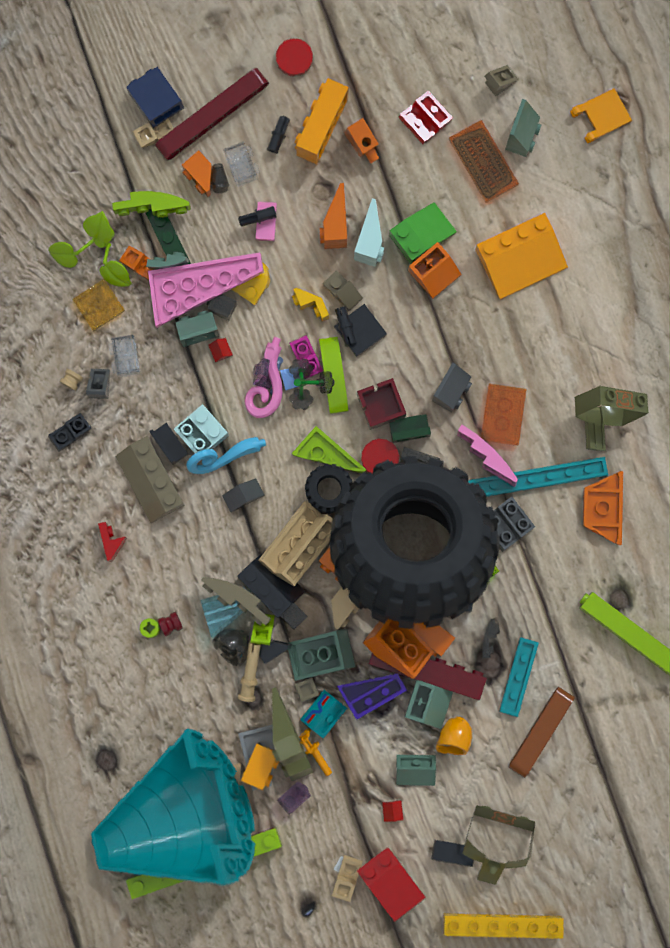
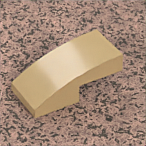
(148, 136)
(347, 878)

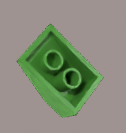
(421, 232)

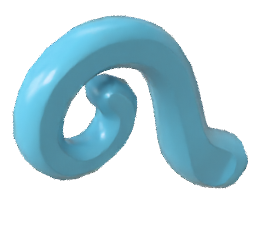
(209, 456)

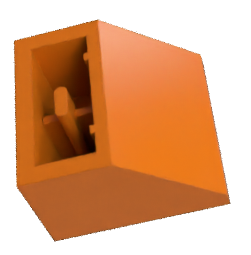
(434, 270)

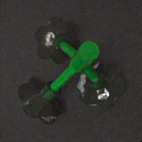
(301, 370)

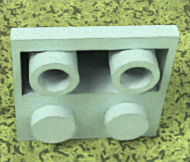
(201, 430)

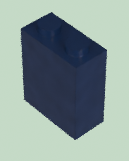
(155, 97)

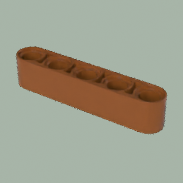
(541, 732)

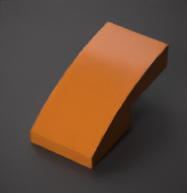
(135, 261)

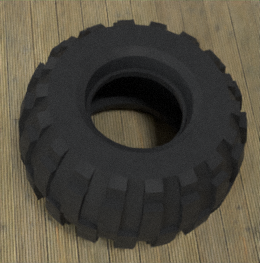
(408, 588)

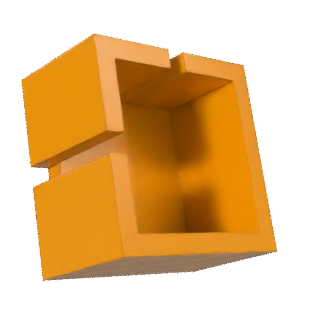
(259, 767)

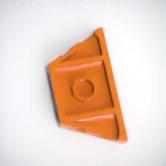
(605, 507)

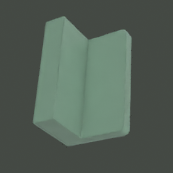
(416, 770)

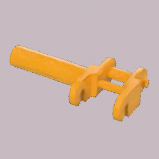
(312, 749)

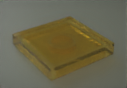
(98, 305)

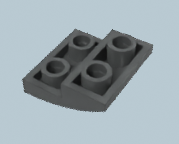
(511, 523)

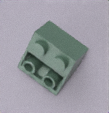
(428, 704)

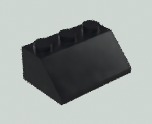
(269, 588)

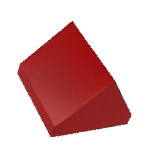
(220, 349)
(392, 811)

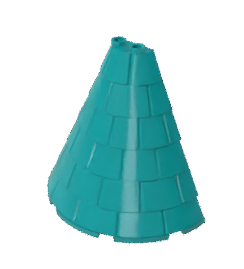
(181, 819)

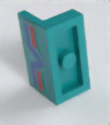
(323, 714)

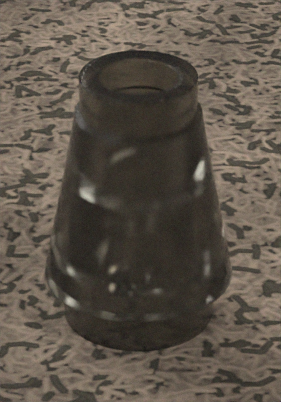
(219, 180)

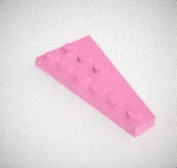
(190, 285)

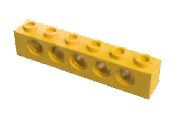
(503, 925)

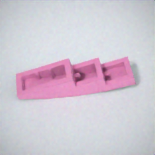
(492, 460)

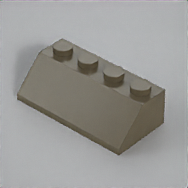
(149, 479)

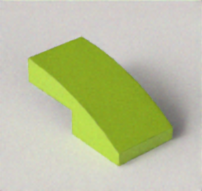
(263, 633)

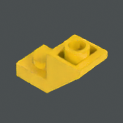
(306, 299)

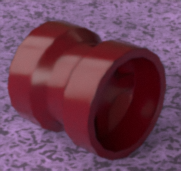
(170, 623)

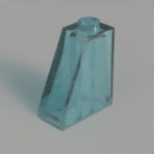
(219, 616)

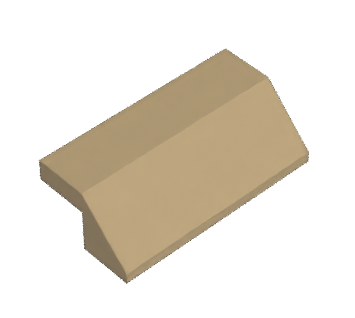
(298, 544)

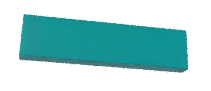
(518, 677)

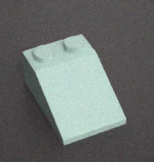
(369, 245)

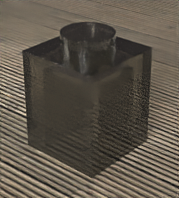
(222, 306)

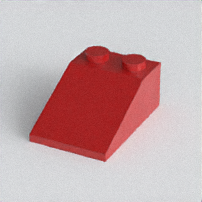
(391, 884)

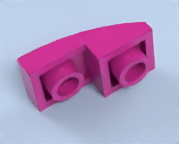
(302, 349)

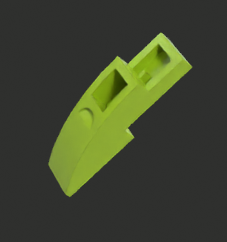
(159, 202)

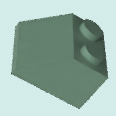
(197, 328)

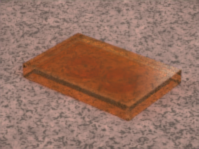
(503, 414)

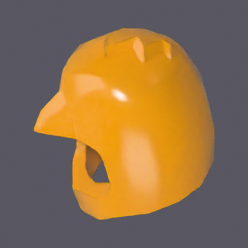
(457, 734)

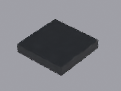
(365, 329)

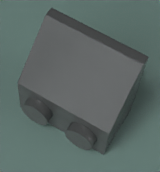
(451, 388)

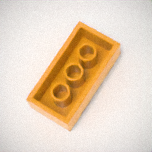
(322, 120)

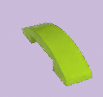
(332, 362)

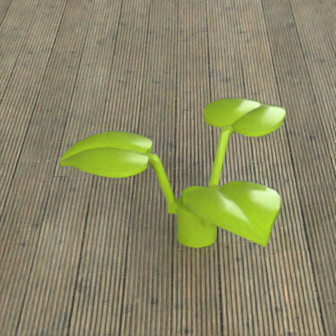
(98, 228)

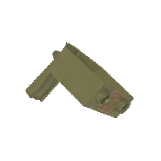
(617, 409)
(492, 870)

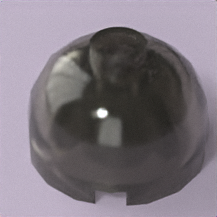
(233, 645)

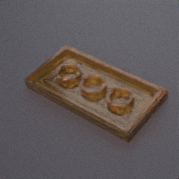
(483, 161)

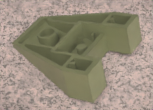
(286, 742)

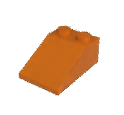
(334, 225)
(398, 647)

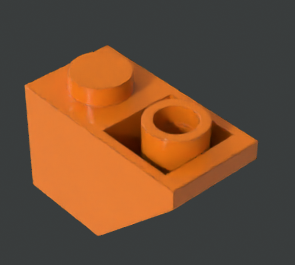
(200, 171)

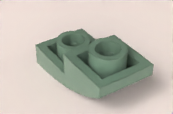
(176, 259)

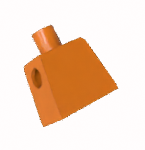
(361, 132)

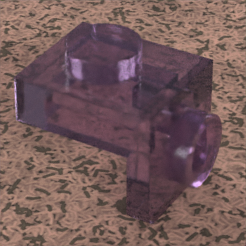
(261, 375)
(294, 797)

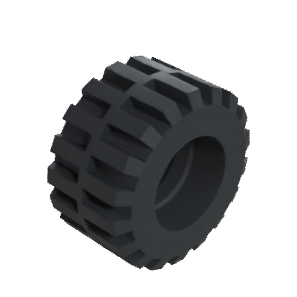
(316, 477)

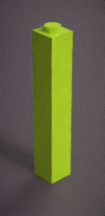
(626, 630)

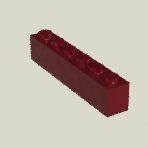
(443, 676)

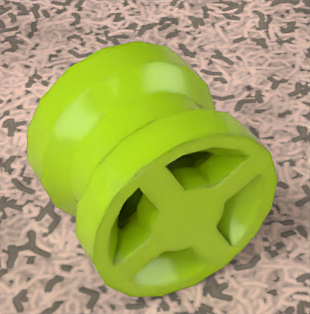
(152, 627)

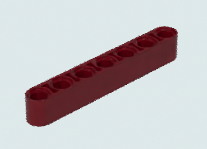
(211, 114)

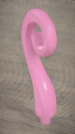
(272, 353)

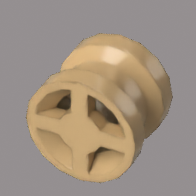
(71, 379)

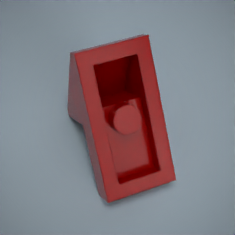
(111, 546)

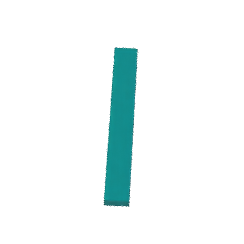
(545, 476)

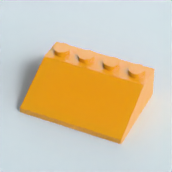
(521, 256)

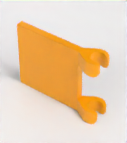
(604, 112)

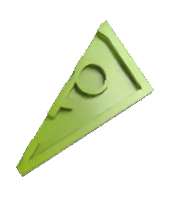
(323, 449)

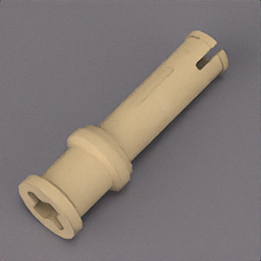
(249, 679)

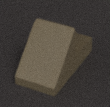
(500, 79)
(342, 290)

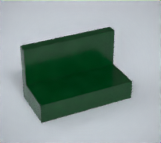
(410, 428)

